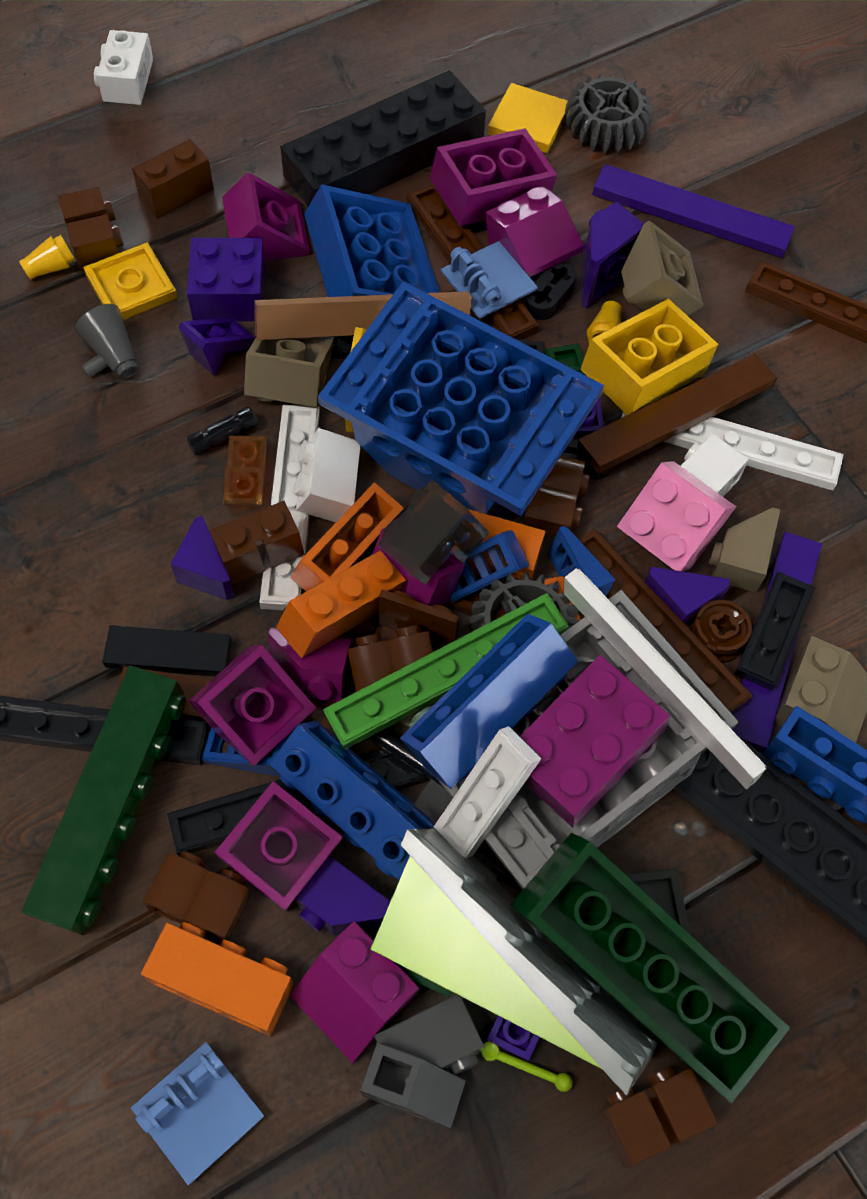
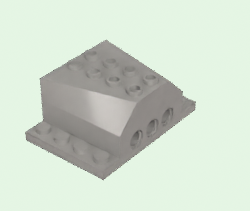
(530, 828)

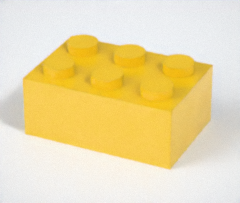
(648, 356)

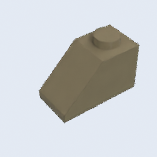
(746, 551)

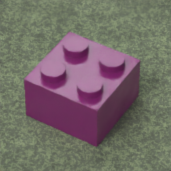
(278, 846)

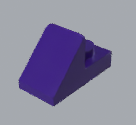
(212, 338)

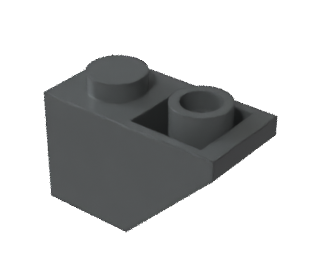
(412, 1085)

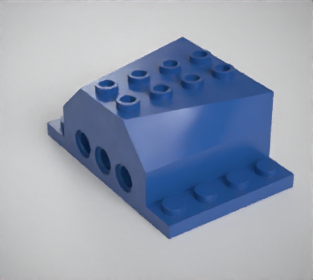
(458, 403)

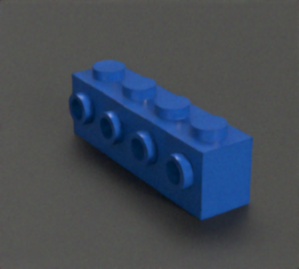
(489, 698)
(822, 759)
(350, 794)

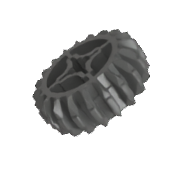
(608, 113)
(516, 594)

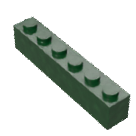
(105, 801)

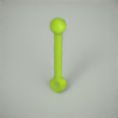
(562, 1081)

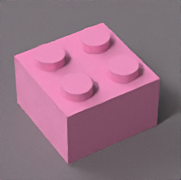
(676, 516)

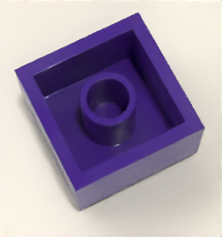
(226, 277)

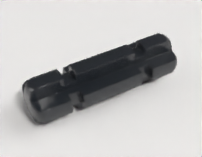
(221, 430)

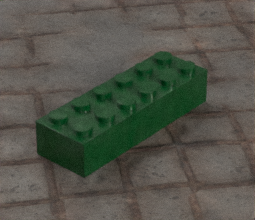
(651, 966)

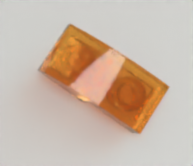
(246, 471)

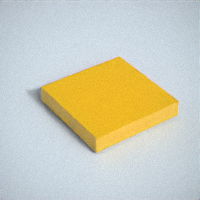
(532, 110)
(131, 281)

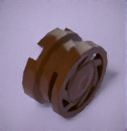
(723, 628)

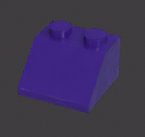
(606, 251)

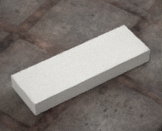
(487, 792)

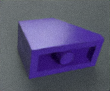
(338, 898)

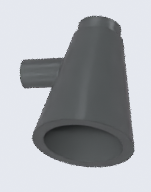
(107, 335)

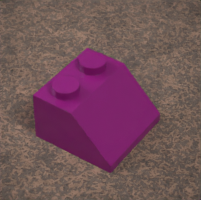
(268, 213)
(534, 230)
(252, 704)
(353, 992)

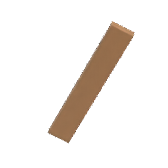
(330, 314)

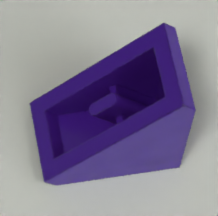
(199, 563)
(685, 591)

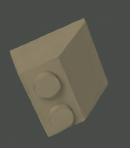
(660, 271)
(288, 369)
(827, 686)

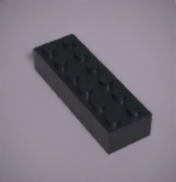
(384, 139)

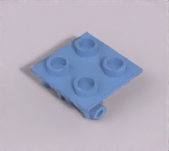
(489, 277)
(197, 1113)

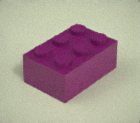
(487, 172)
(590, 739)

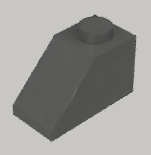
(438, 1035)

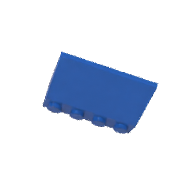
(367, 244)

